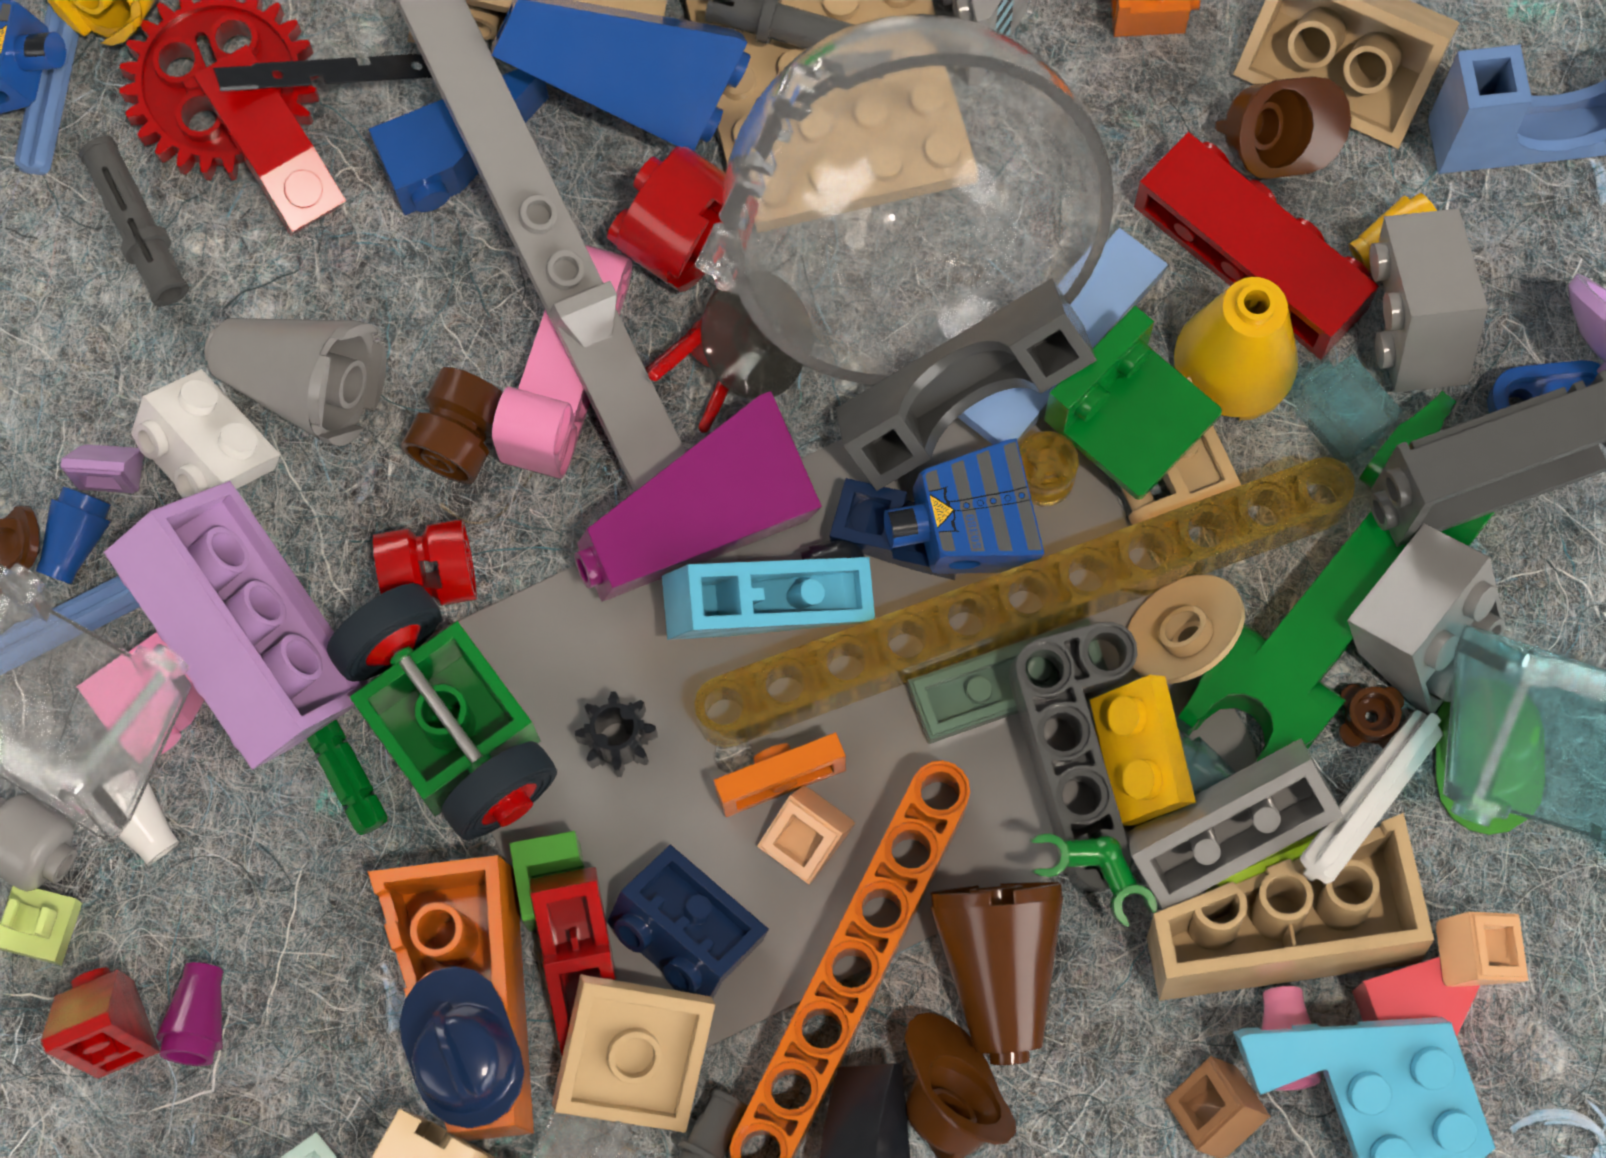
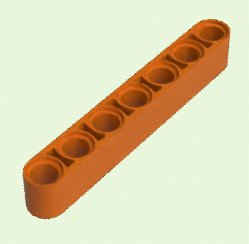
(860, 939)

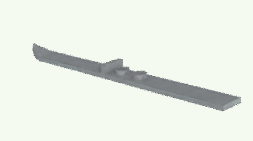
(546, 239)

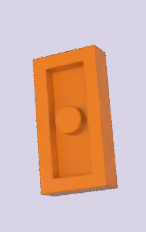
(780, 772)

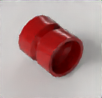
(401, 558)

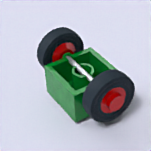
(442, 712)

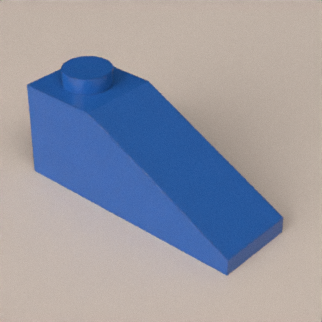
(427, 154)

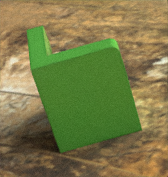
(542, 858)

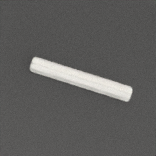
(1371, 797)

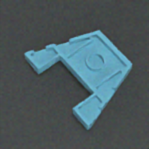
(1392, 1083)

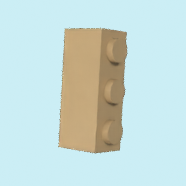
(1370, 48)

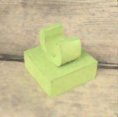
(38, 924)

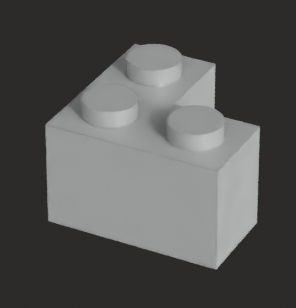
(1430, 302)

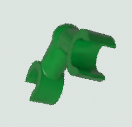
(1100, 852)

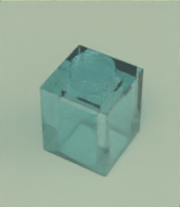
(1346, 408)

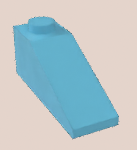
(766, 597)

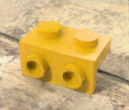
(1142, 749)

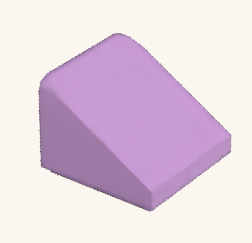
(104, 468)

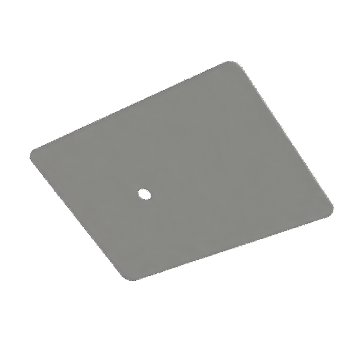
(569, 649)

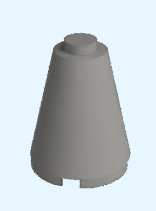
(303, 370)

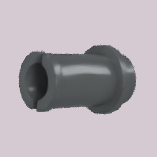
(714, 1127)

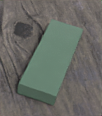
(980, 687)

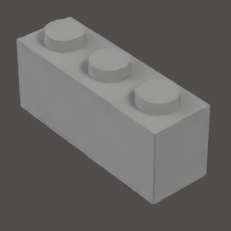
(1233, 825)

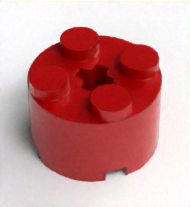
(671, 216)

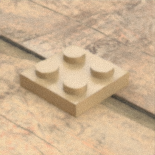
(633, 1054)

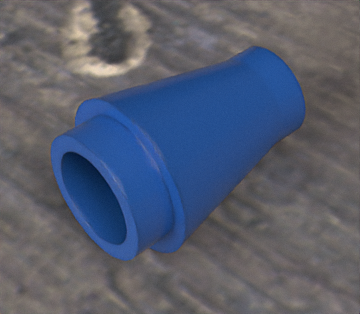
(71, 533)

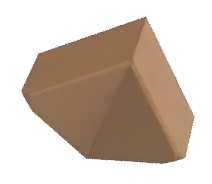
(1217, 1108)

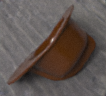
(1287, 126)
(954, 1092)

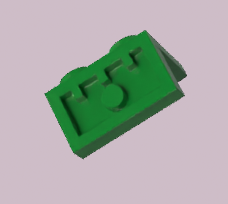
(1131, 408)

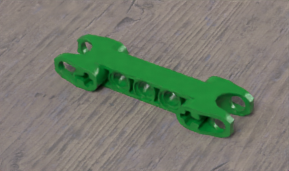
(1283, 675)

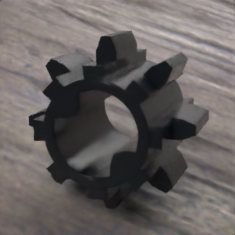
(610, 714)

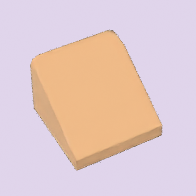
(806, 833)
(1481, 949)

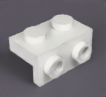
(200, 436)

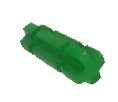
(348, 779)

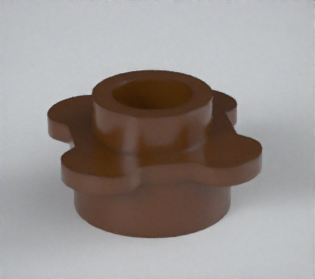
(1383, 702)

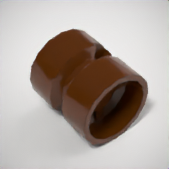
(454, 430)

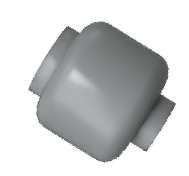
(33, 843)

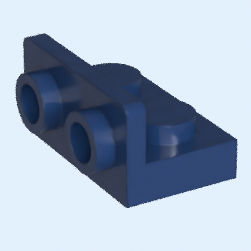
(685, 924)

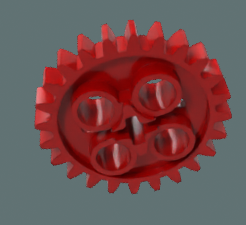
(170, 102)

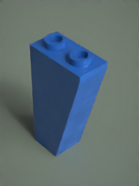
(628, 63)

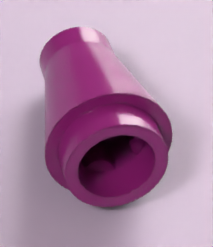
(194, 1018)

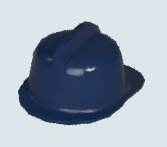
(461, 1047)

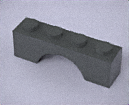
(1019, 346)

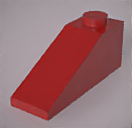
(273, 147)
(99, 1024)

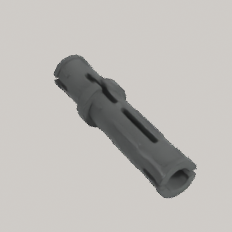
(773, 21)
(155, 263)

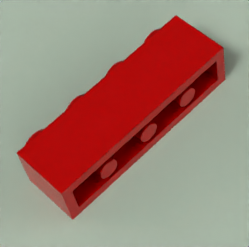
(1245, 233)

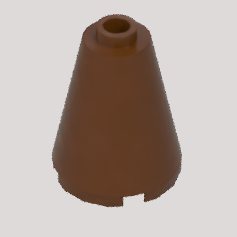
(1001, 961)

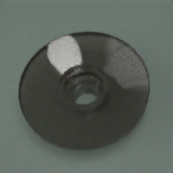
(741, 353)

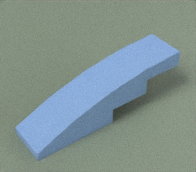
(1116, 285)

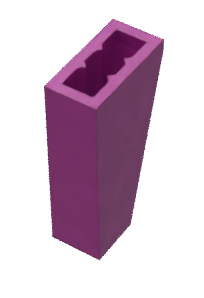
(708, 502)

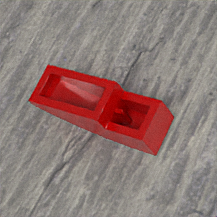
(571, 937)

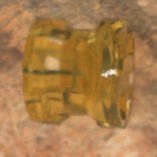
(1049, 455)

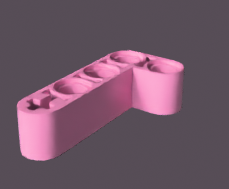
(544, 416)

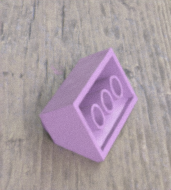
(236, 620)

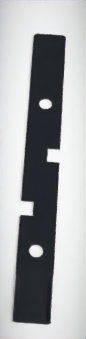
(333, 72)

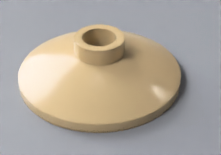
(1187, 627)

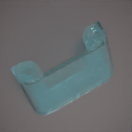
(1526, 735)

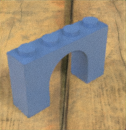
(1493, 121)

